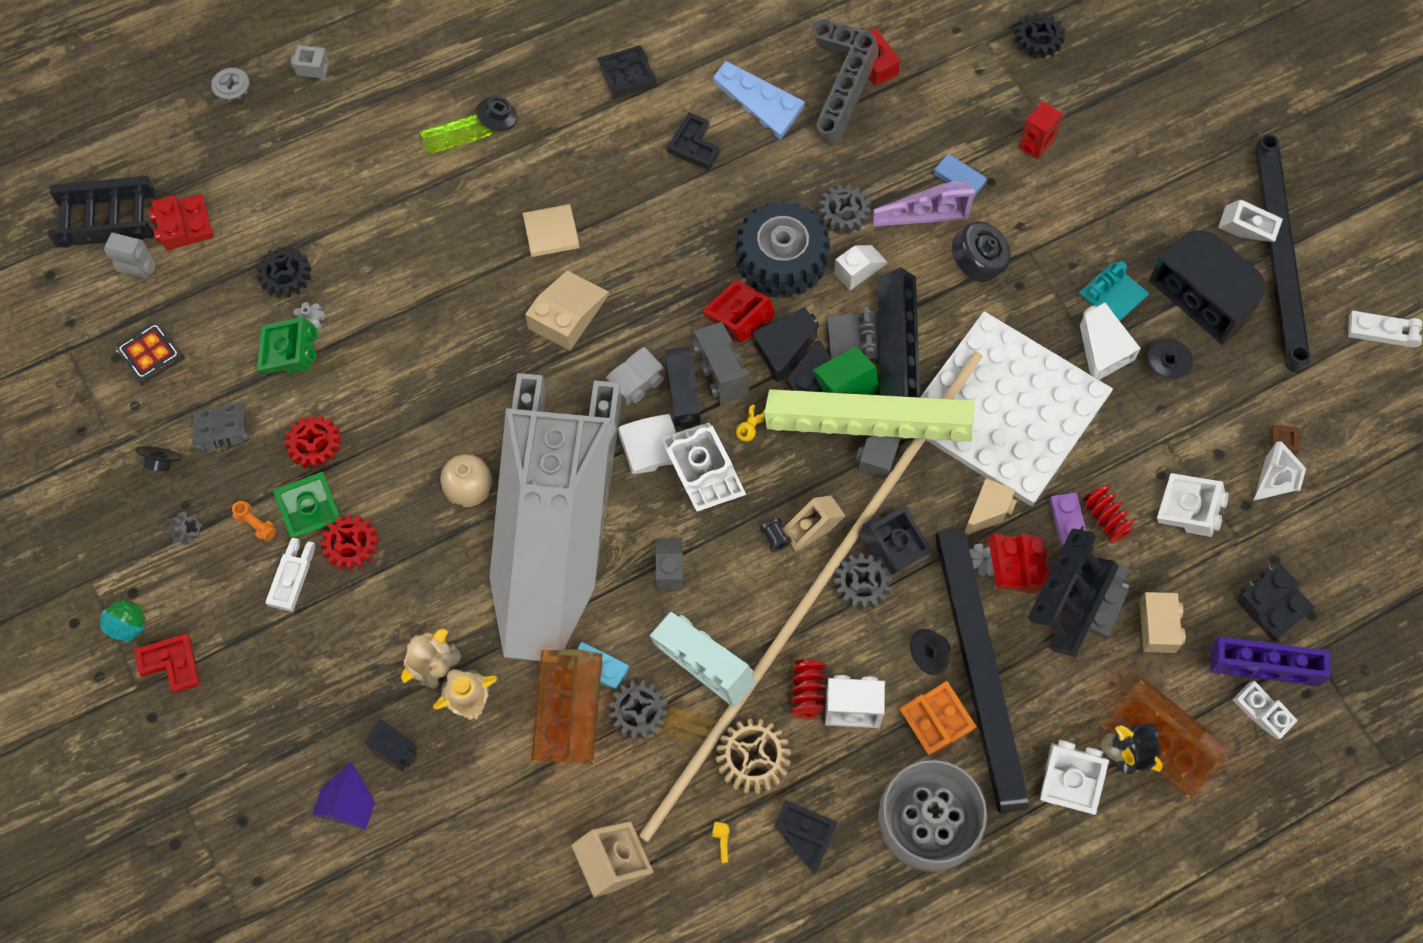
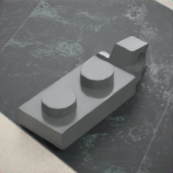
(1111, 605)

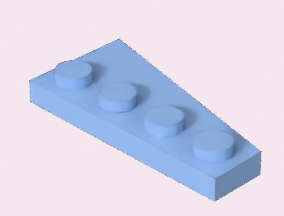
(768, 103)

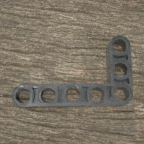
(847, 76)

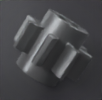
(184, 528)

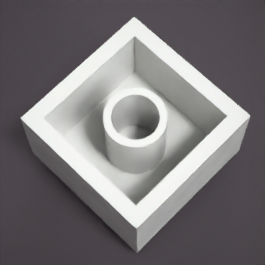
(854, 702)

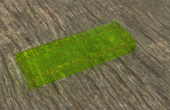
(454, 134)

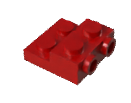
(181, 221)
(740, 310)
(1019, 562)

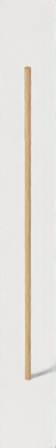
(800, 612)

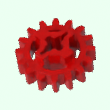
(312, 441)
(346, 553)

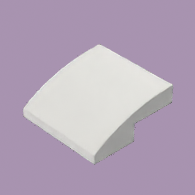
(643, 443)

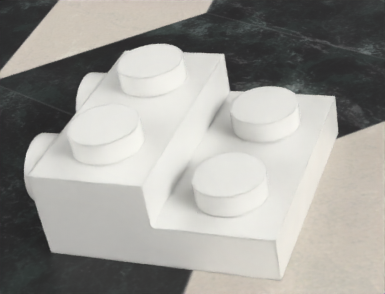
(1193, 504)
(1074, 777)

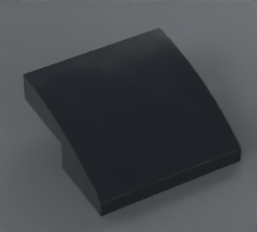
(627, 71)

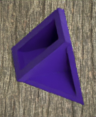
(345, 799)

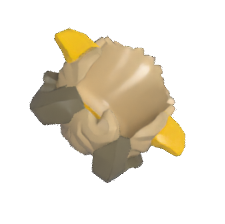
(429, 658)
(465, 693)

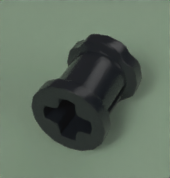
(775, 534)

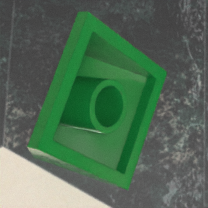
(848, 374)

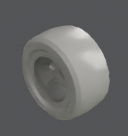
(963, 798)

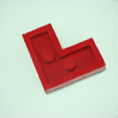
(173, 655)

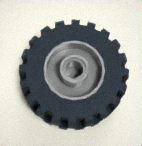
(782, 249)

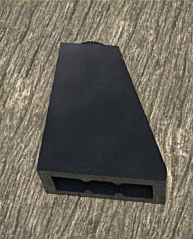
(785, 341)
(682, 386)

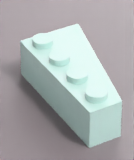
(704, 658)

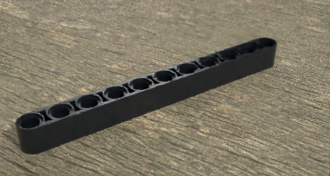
(982, 672)

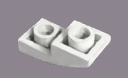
(1264, 711)

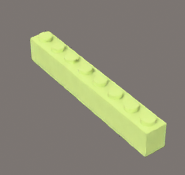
(870, 415)

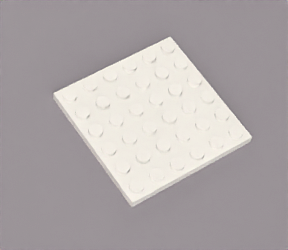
(1026, 407)

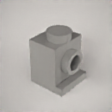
(310, 62)

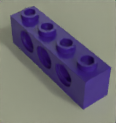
(1270, 661)

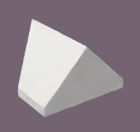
(1280, 473)

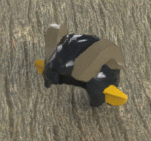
(1133, 748)

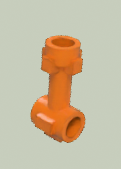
(243, 514)

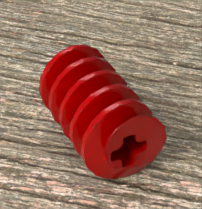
(1108, 513)
(807, 689)

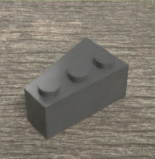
(720, 363)

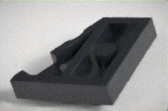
(802, 376)
(805, 833)

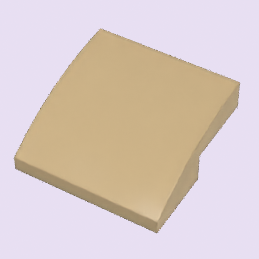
(551, 230)

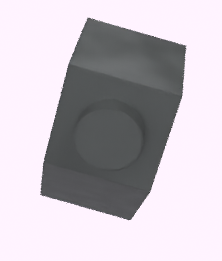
(878, 456)
(669, 564)

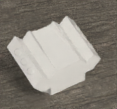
(703, 466)

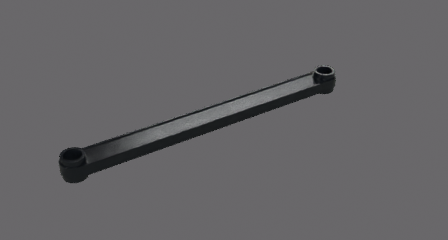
(1283, 255)

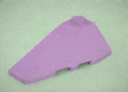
(939, 203)

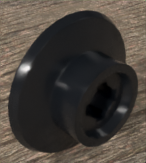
(496, 113)
(1172, 351)
(157, 458)
(922, 651)

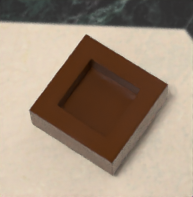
(1286, 434)

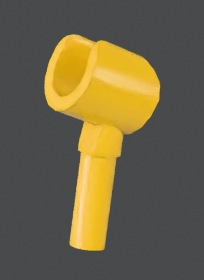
(721, 831)

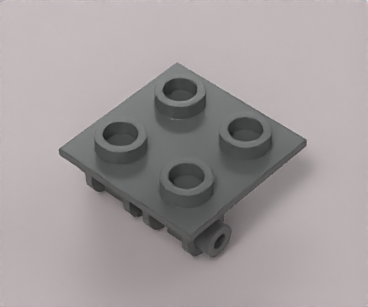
(854, 331)
(219, 424)

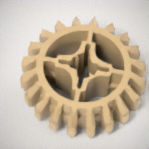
(743, 749)

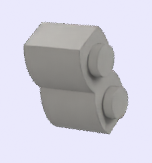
(129, 256)
(637, 375)

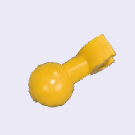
(746, 430)

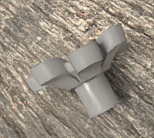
(311, 313)
(982, 559)

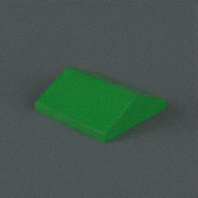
(306, 505)

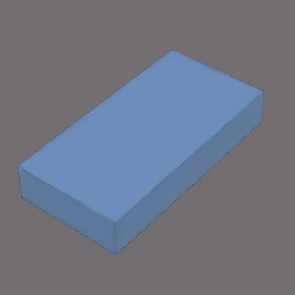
(954, 170)

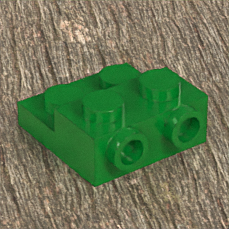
(287, 346)

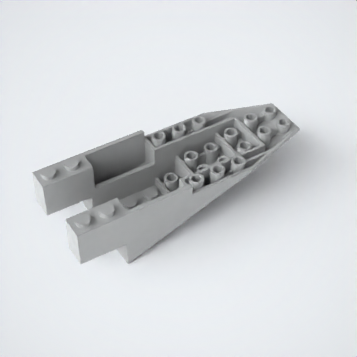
(550, 515)

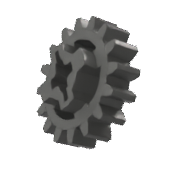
(845, 210)
(861, 570)
(648, 707)

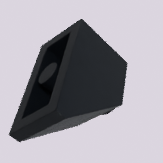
(391, 746)

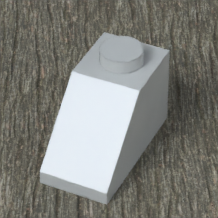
(1250, 222)
(858, 265)

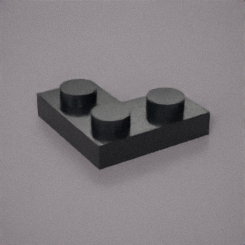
(688, 142)

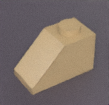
(991, 506)
(813, 521)

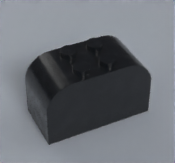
(1210, 283)

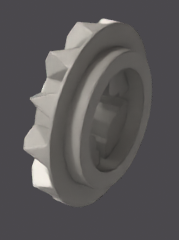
(224, 78)

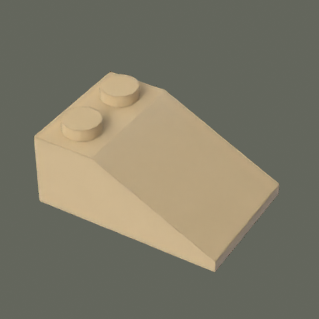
(565, 309)

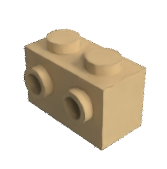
(1161, 622)

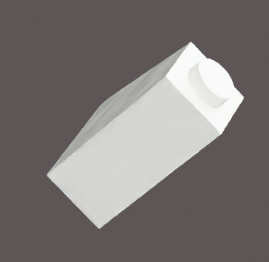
(1106, 342)

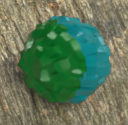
(122, 620)

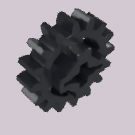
(1039, 35)
(284, 272)

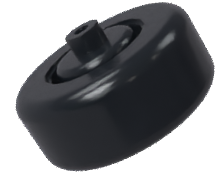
(981, 251)

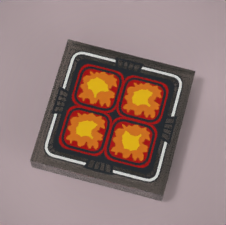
(149, 352)

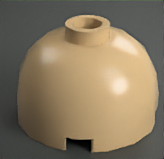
(466, 480)

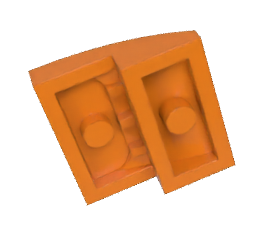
(938, 718)

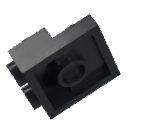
(895, 539)
(1274, 601)

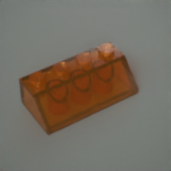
(567, 706)
(1187, 748)

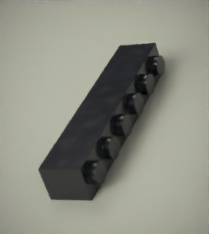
(898, 334)

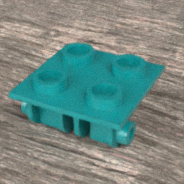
(1115, 290)

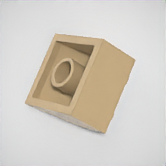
(611, 858)

